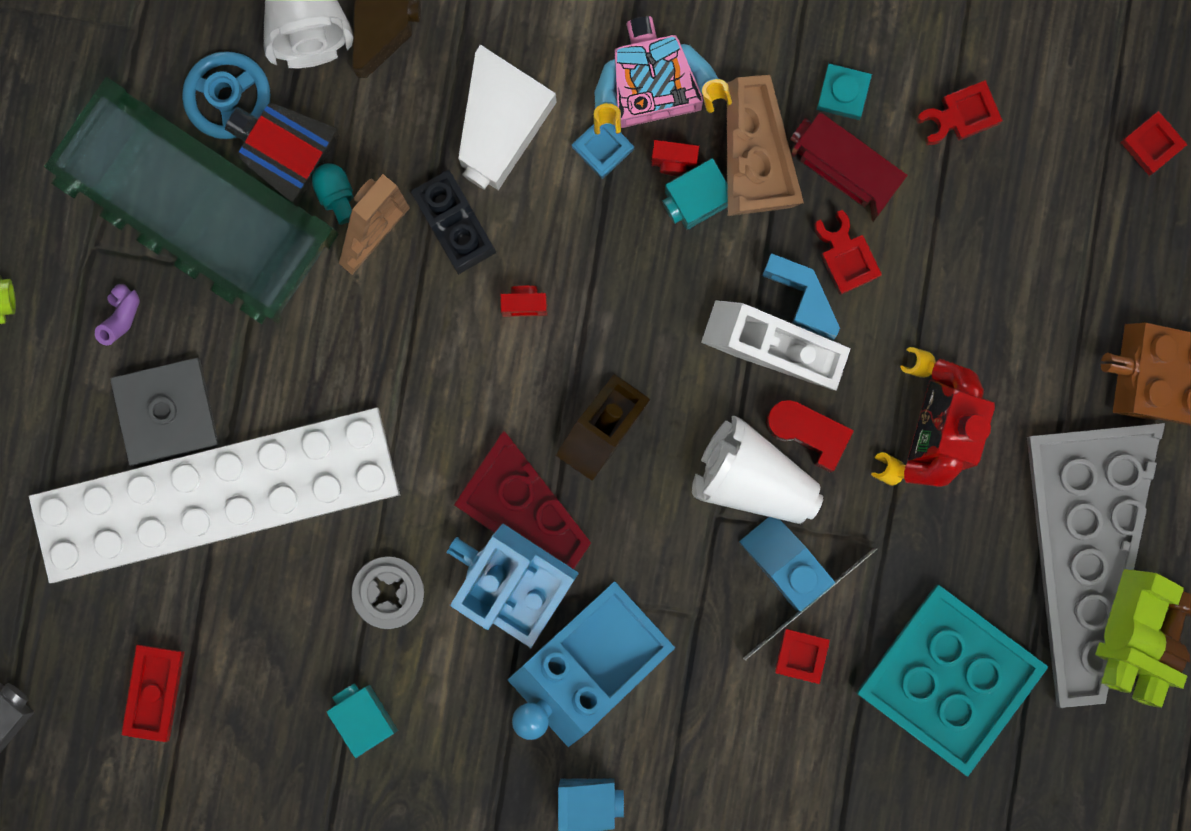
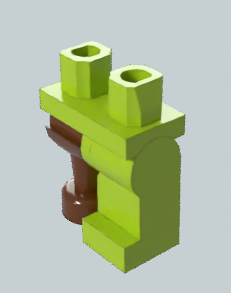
(1146, 637)

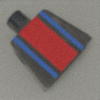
(282, 147)

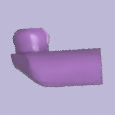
(122, 318)

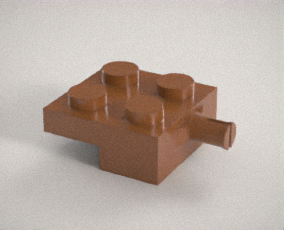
(1152, 373)

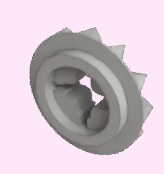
(366, 590)

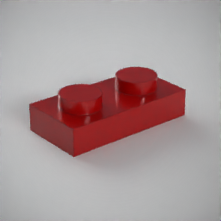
(153, 693)

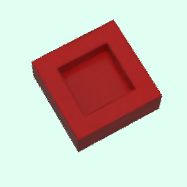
(1154, 143)
(674, 158)
(524, 302)
(802, 656)

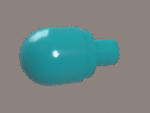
(333, 190)

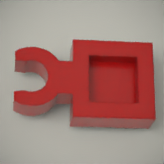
(965, 111)
(849, 260)

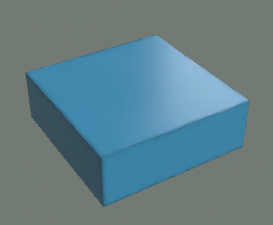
(603, 150)

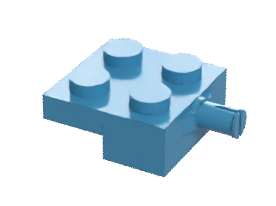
(511, 584)

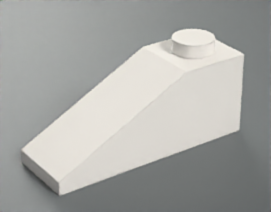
(775, 344)

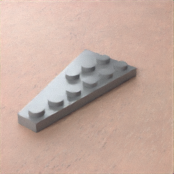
(1089, 529)

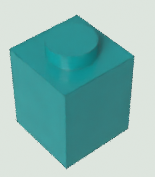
(696, 195)
(361, 719)

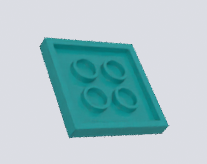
(952, 680)

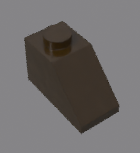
(380, 31)
(602, 427)

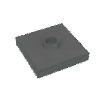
(164, 411)

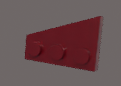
(514, 495)

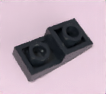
(453, 221)

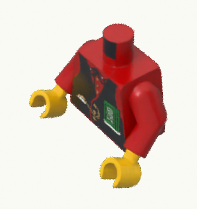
(949, 427)

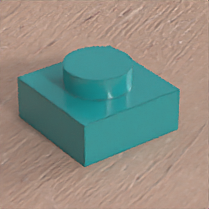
(844, 91)

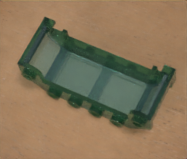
(189, 202)

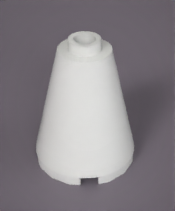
(305, 31)
(755, 476)

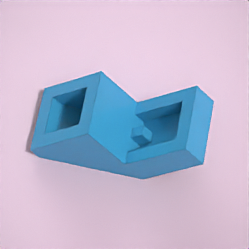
(813, 309)

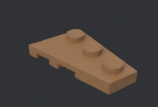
(758, 151)
(373, 217)

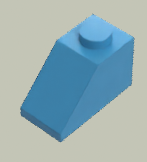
(787, 563)
(589, 804)

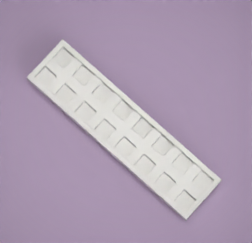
(214, 495)

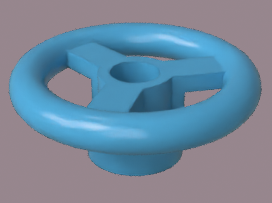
(219, 80)

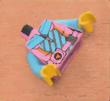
(654, 80)

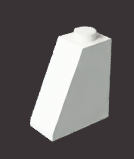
(500, 118)

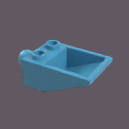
(587, 668)

